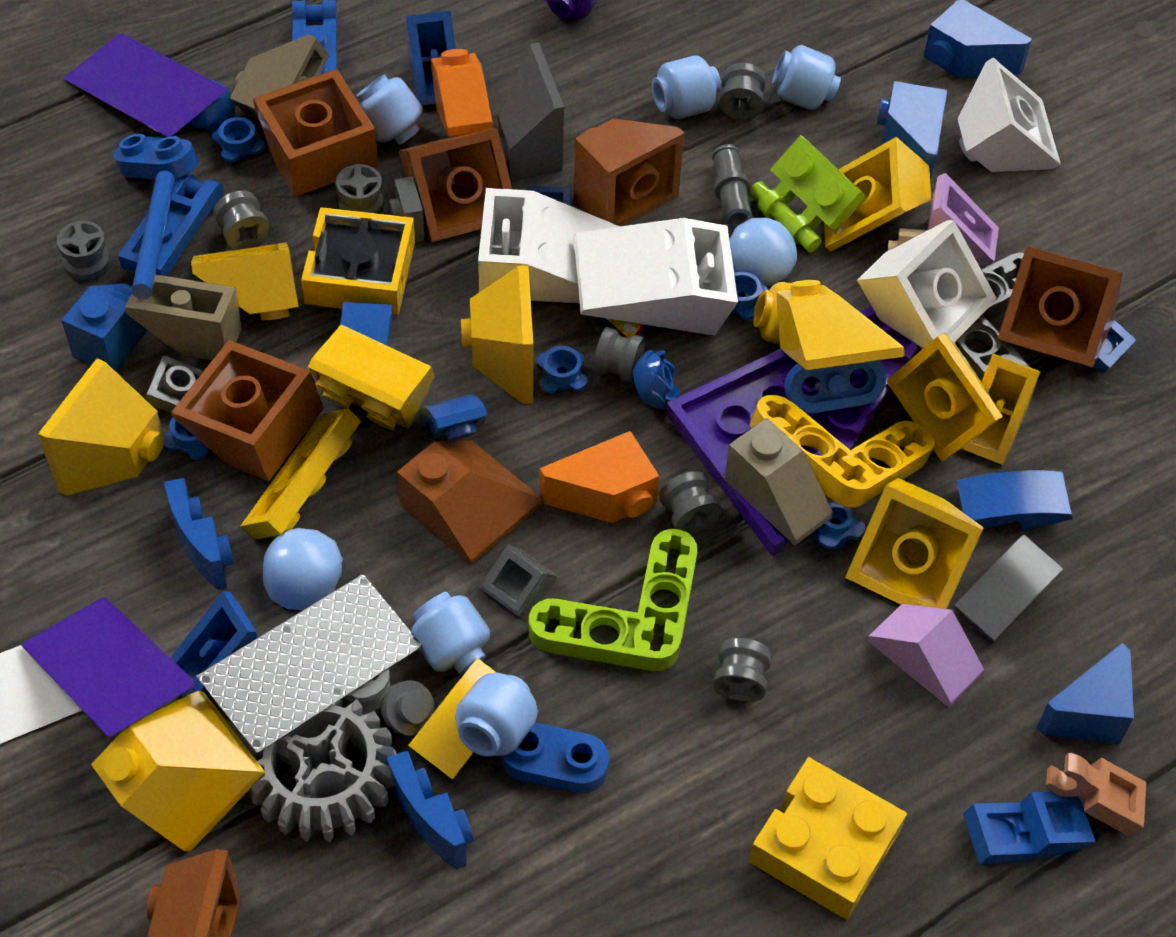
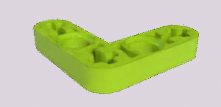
(634, 628)

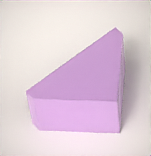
(976, 227)
(930, 649)

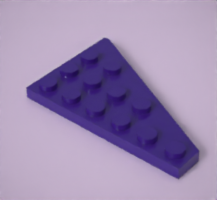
(723, 410)

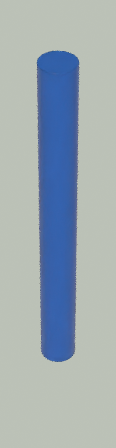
(153, 235)

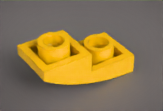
(439, 737)

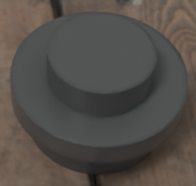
(407, 707)

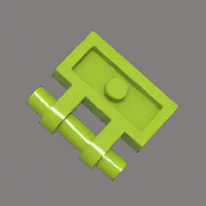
(817, 183)

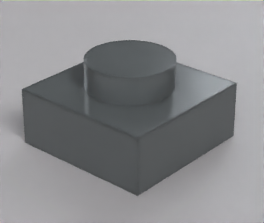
(408, 205)

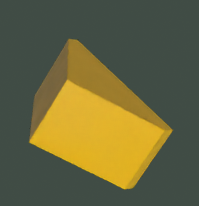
(1011, 390)

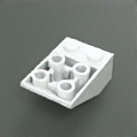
(534, 232)
(658, 274)

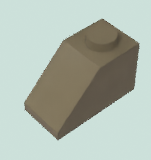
(278, 69)
(189, 315)
(777, 481)

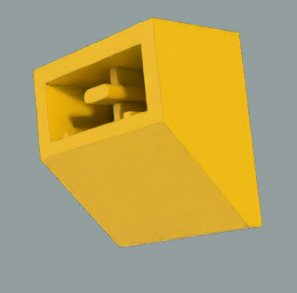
(371, 376)

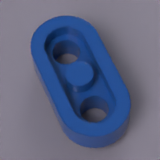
(148, 156)
(834, 388)
(553, 763)

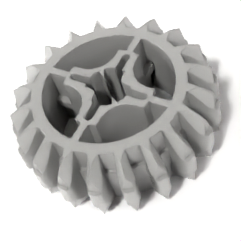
(315, 745)

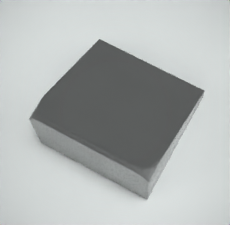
(517, 580)

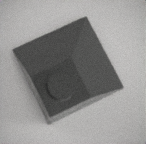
(532, 120)

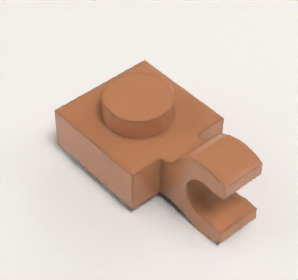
(1108, 791)

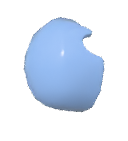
(763, 249)
(301, 568)

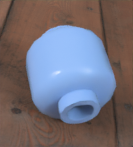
(806, 78)
(686, 87)
(391, 109)
(450, 633)
(495, 714)

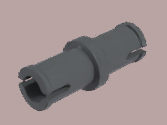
(731, 185)

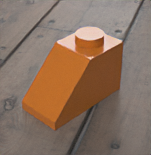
(461, 93)
(602, 481)

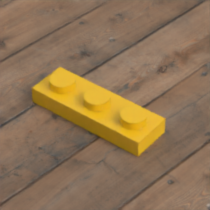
(301, 474)

